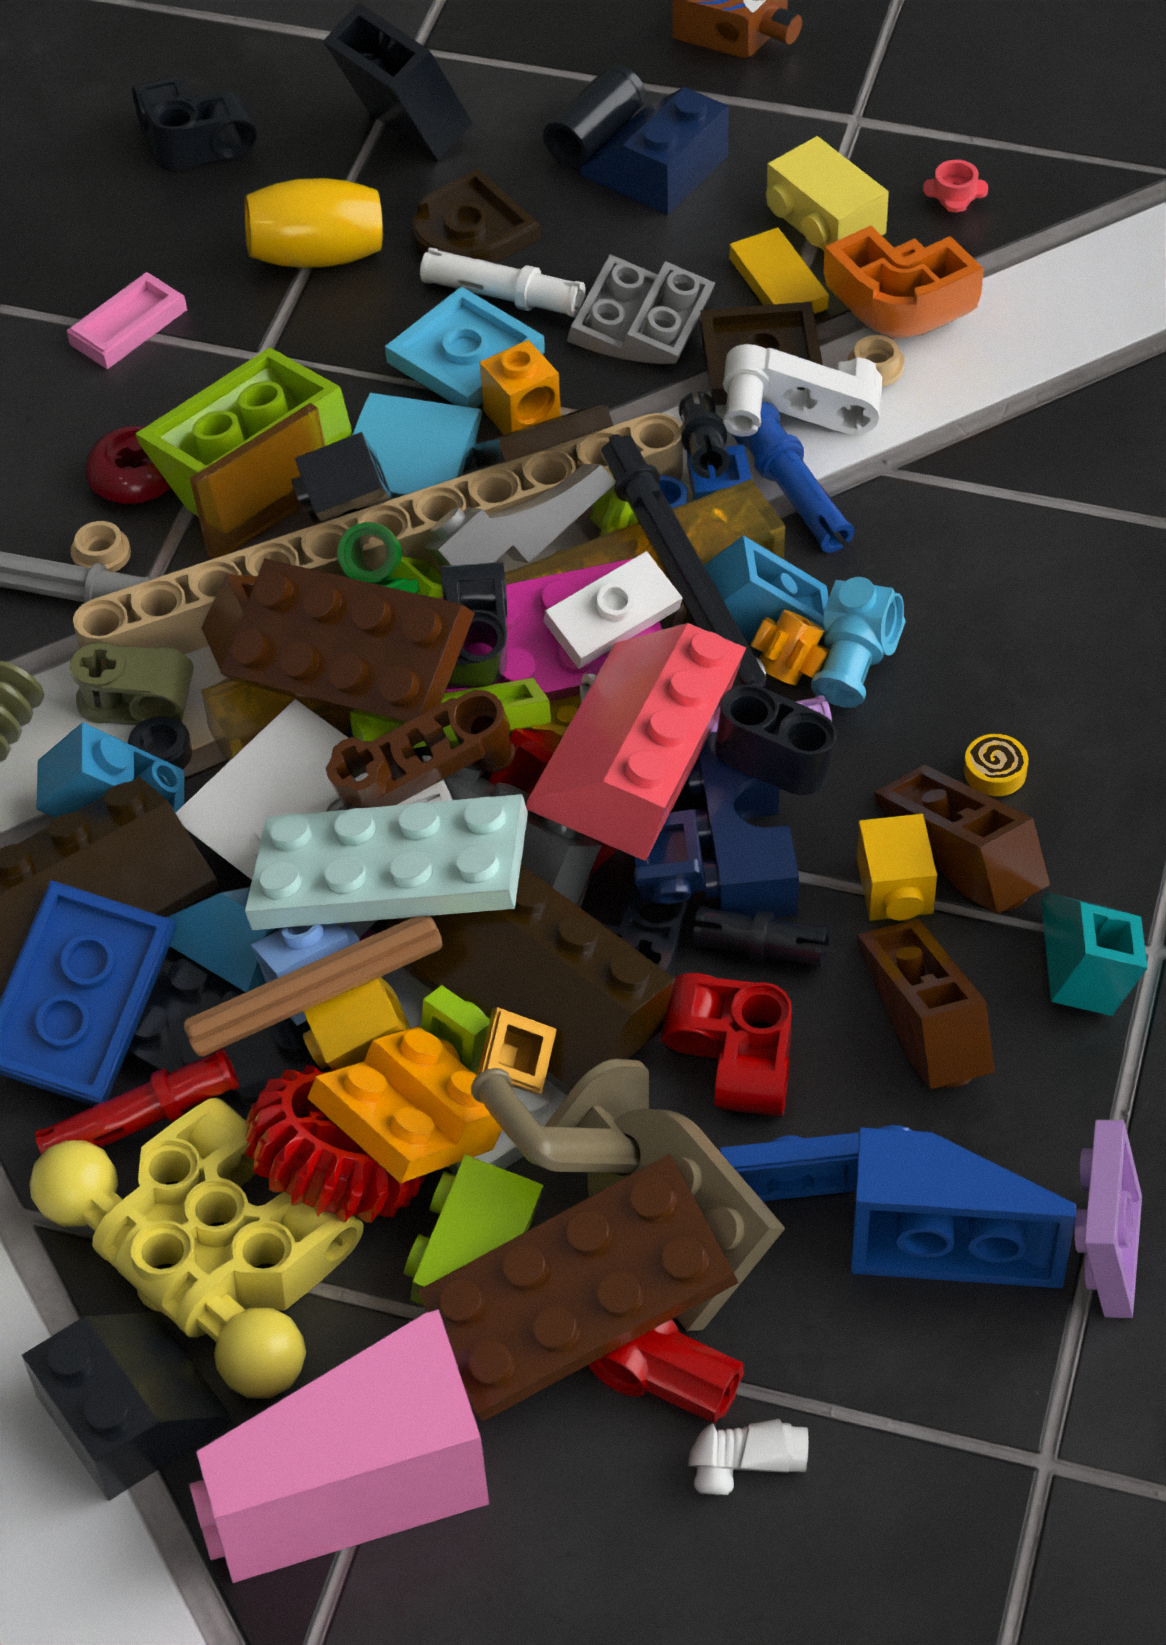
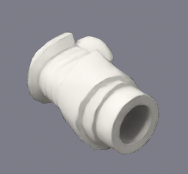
(759, 1447)

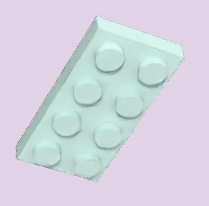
(388, 862)

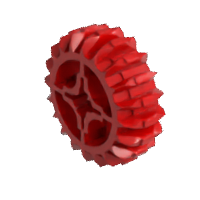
(315, 1158)

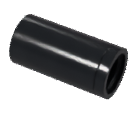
(594, 115)

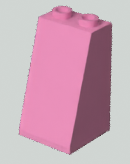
(345, 1458)

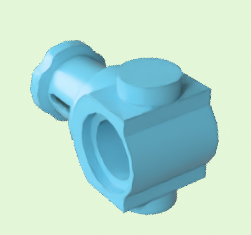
(860, 628)

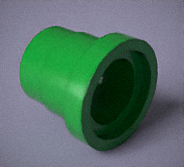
(351, 549)

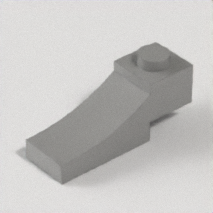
(520, 530)

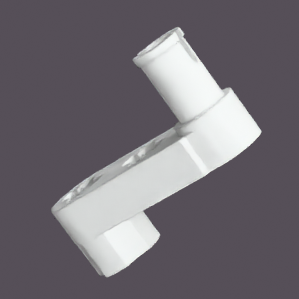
(834, 398)

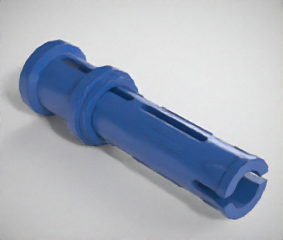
(780, 460)

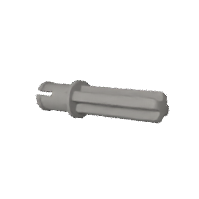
(62, 579)

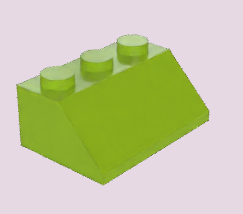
(236, 412)

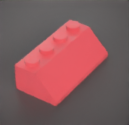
(637, 736)

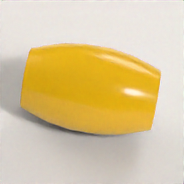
(313, 223)

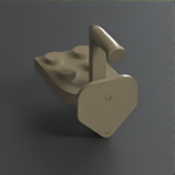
(613, 1133)

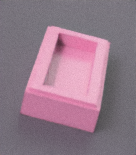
(126, 320)

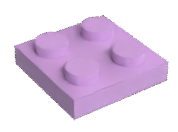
(1112, 1222)

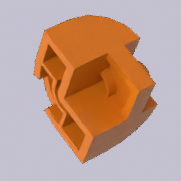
(902, 287)

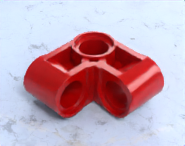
(714, 1021)

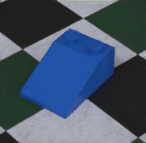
(953, 1215)

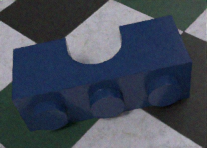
(747, 864)

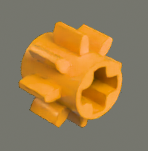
(790, 647)

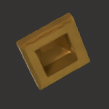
(519, 1048)

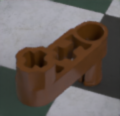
(396, 770)

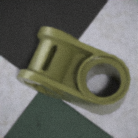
(135, 685)

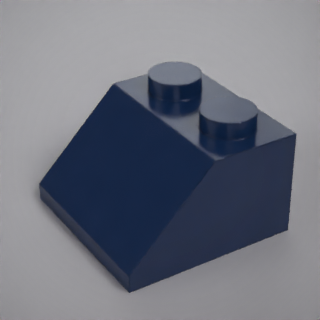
(664, 150)

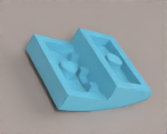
(418, 440)

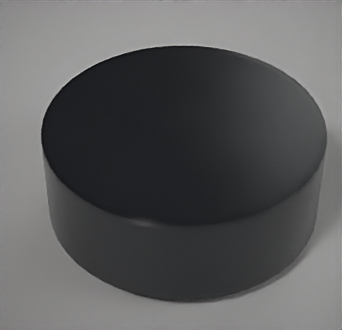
(163, 738)

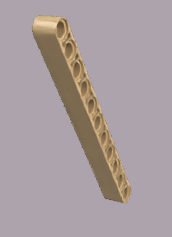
(174, 606)

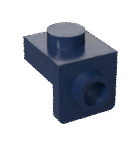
(674, 863)

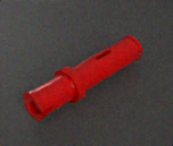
(162, 1098)

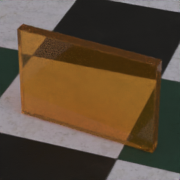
(254, 483)

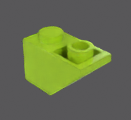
(477, 1214)

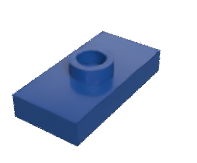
(797, 1165)

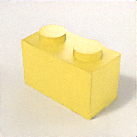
(824, 194)

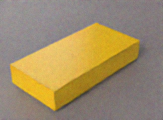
(777, 271)

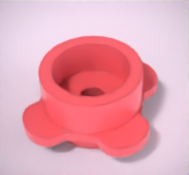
(955, 185)

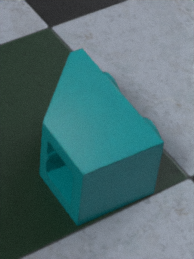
(1091, 953)

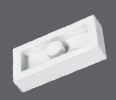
(612, 609)

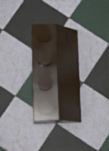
(116, 848)
(553, 968)

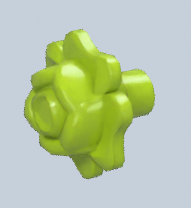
(611, 513)

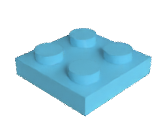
(451, 341)

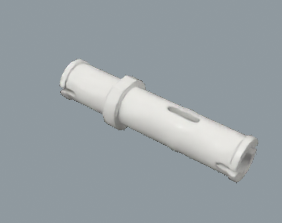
(523, 286)

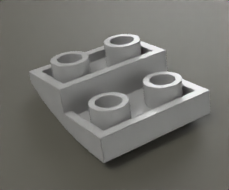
(640, 313)

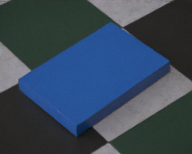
(79, 992)

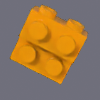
(408, 1105)

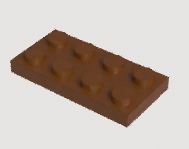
(346, 643)
(578, 1287)

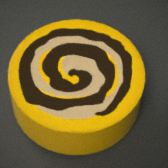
(996, 765)

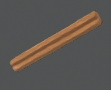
(312, 984)

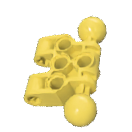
(214, 1268)

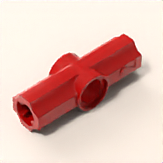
(673, 1370)

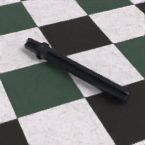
(639, 487)

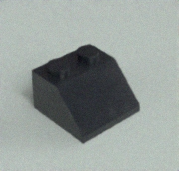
(123, 1396)

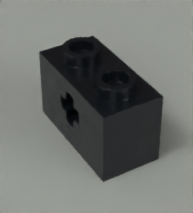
(340, 479)

